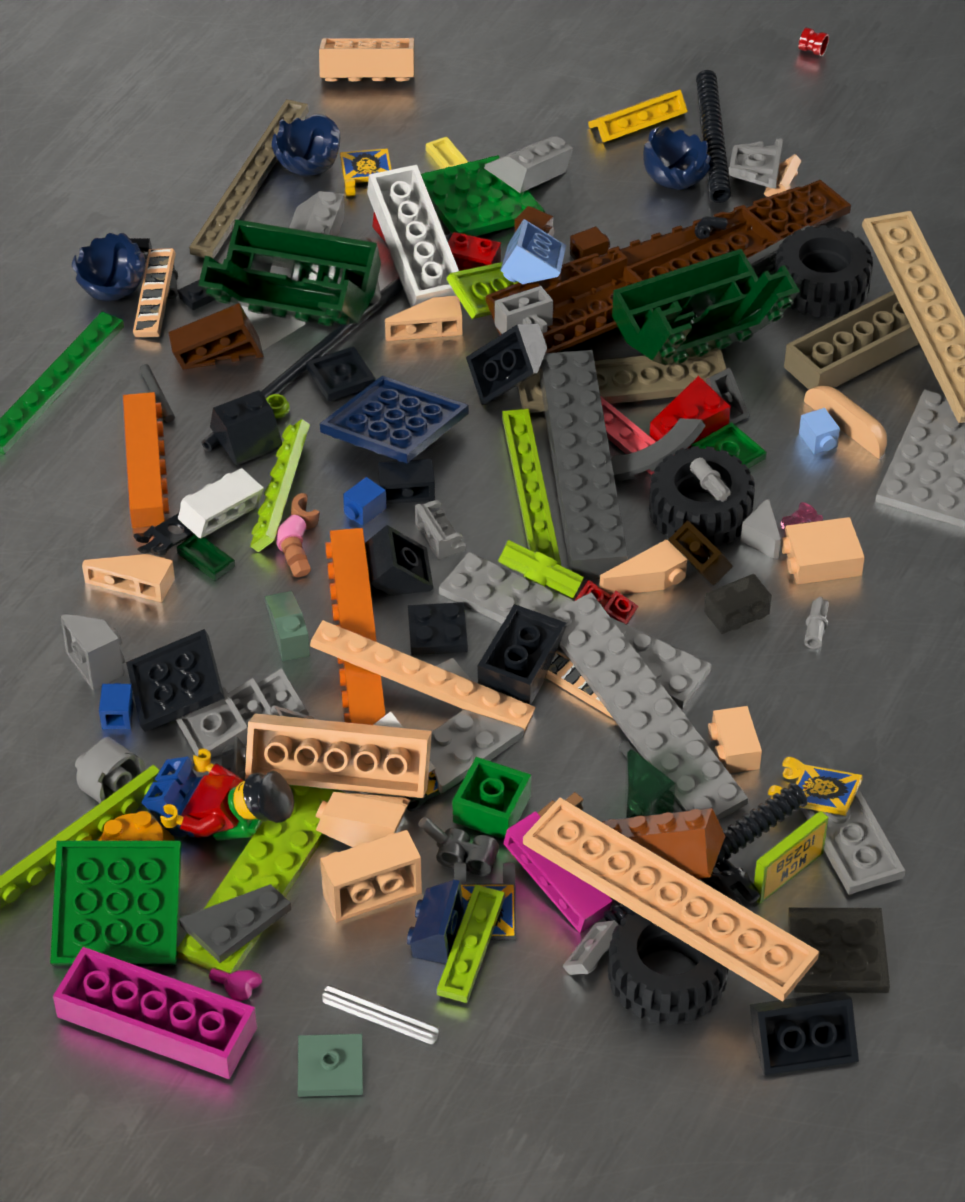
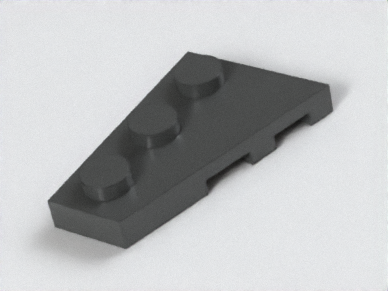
(235, 922)

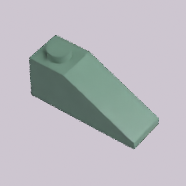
(288, 625)

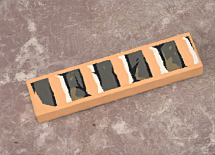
(154, 293)
(566, 676)

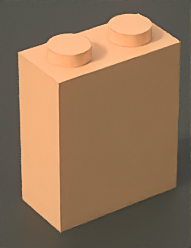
(822, 551)

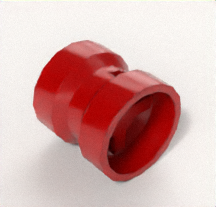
(813, 41)

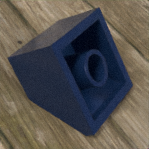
(437, 922)

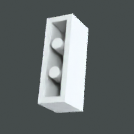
(220, 503)

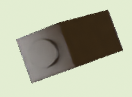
(700, 552)

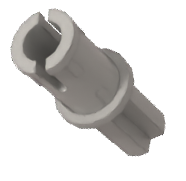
(710, 479)
(816, 623)

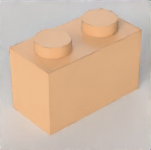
(735, 739)

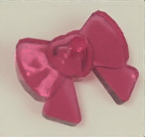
(802, 515)

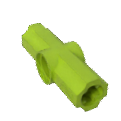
(540, 569)

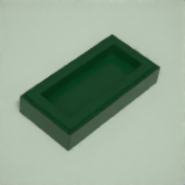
(206, 557)

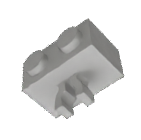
(524, 308)

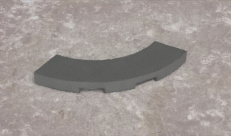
(679, 437)

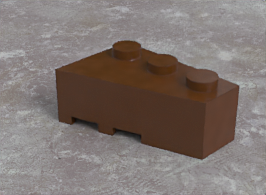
(215, 338)

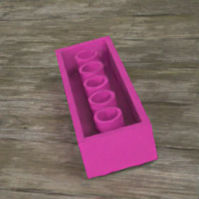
(155, 1012)

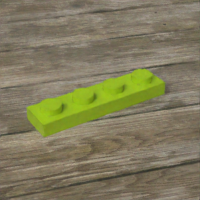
(470, 943)

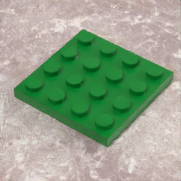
(474, 199)
(117, 901)

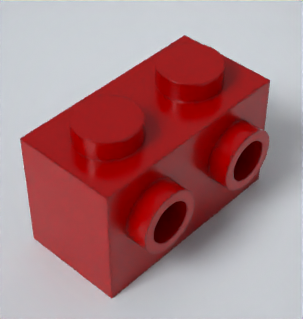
(473, 251)

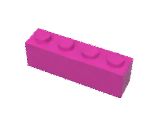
(573, 897)

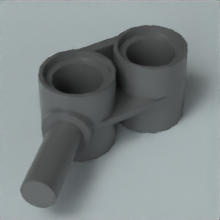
(456, 848)

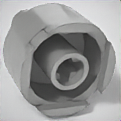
(106, 769)

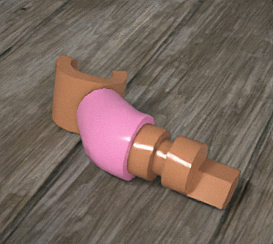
(290, 535)

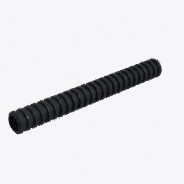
(713, 133)
(744, 831)

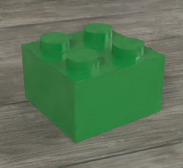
(491, 797)

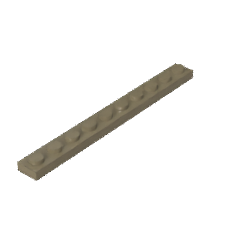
(244, 185)

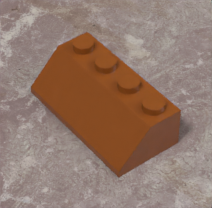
(682, 838)

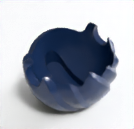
(307, 145)
(675, 158)
(110, 267)

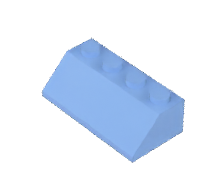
(532, 255)

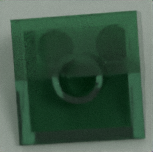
(646, 788)

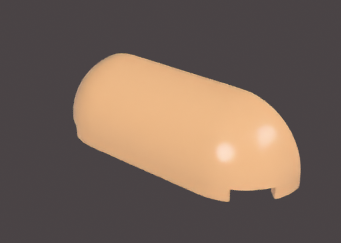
(850, 418)

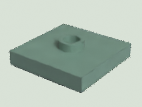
(330, 1065)

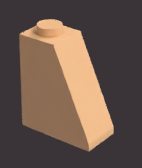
(360, 817)

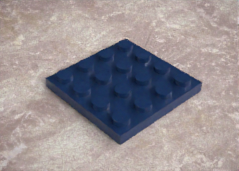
(394, 419)

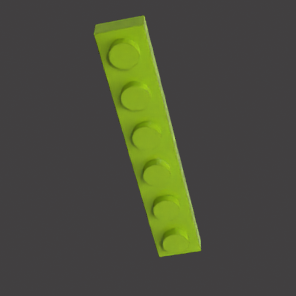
(280, 484)

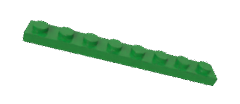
(57, 378)

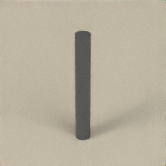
(159, 396)

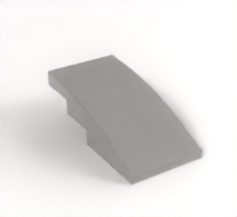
(222, 721)

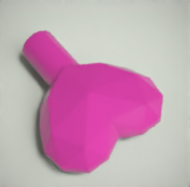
(237, 984)

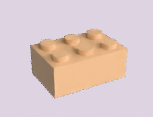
(371, 875)

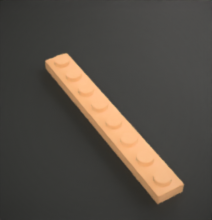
(420, 675)

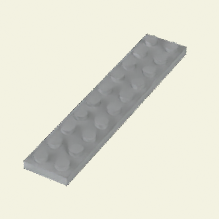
(495, 590)
(645, 709)

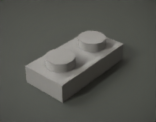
(591, 948)

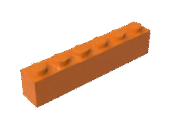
(143, 460)

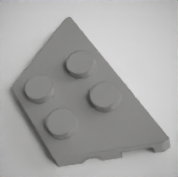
(757, 162)
(463, 739)

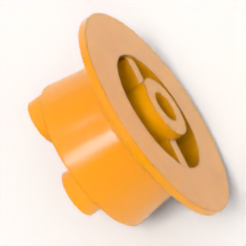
(135, 827)

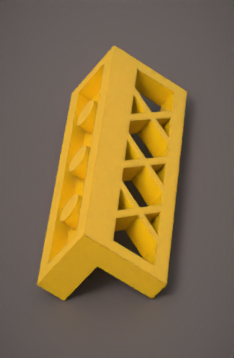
(640, 115)

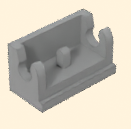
(438, 530)

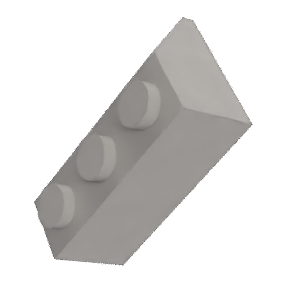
(532, 164)
(320, 214)

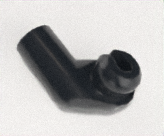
(708, 224)

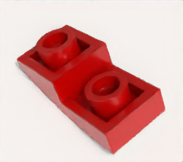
(616, 606)

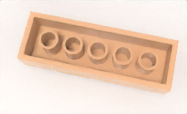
(340, 754)

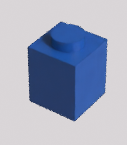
(364, 501)
(116, 706)

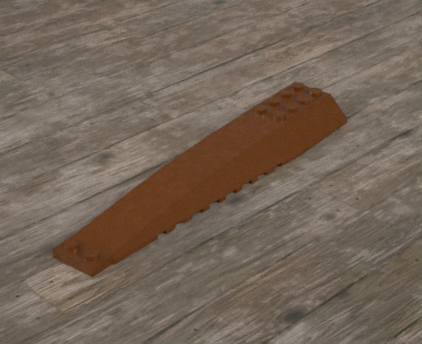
(585, 286)

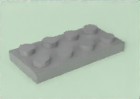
(859, 848)

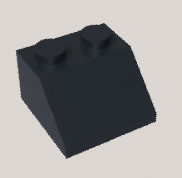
(246, 427)
(397, 563)

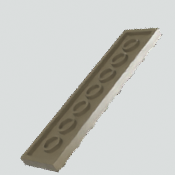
(635, 379)

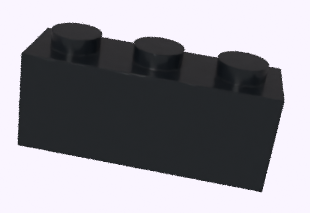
(507, 361)
(804, 1032)

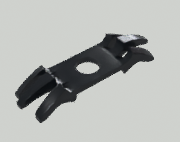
(162, 536)

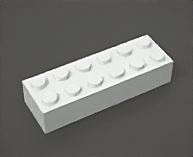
(412, 233)

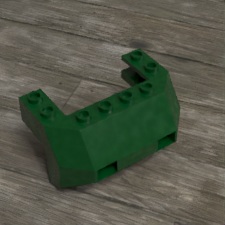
(315, 264)
(661, 311)

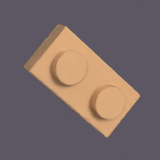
(786, 174)

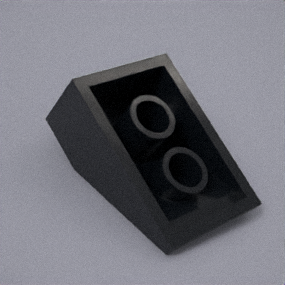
(521, 654)

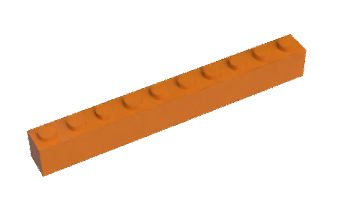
(355, 614)

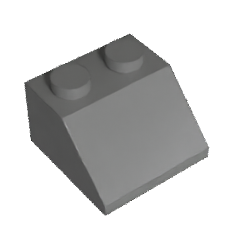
(93, 649)

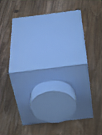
(819, 431)

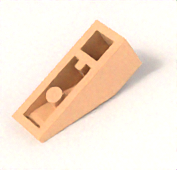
(426, 320)
(647, 572)
(133, 574)

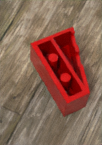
(694, 402)

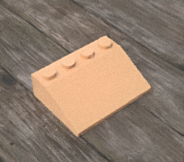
(366, 58)

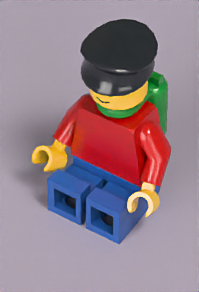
(217, 801)

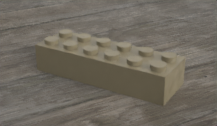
(851, 344)

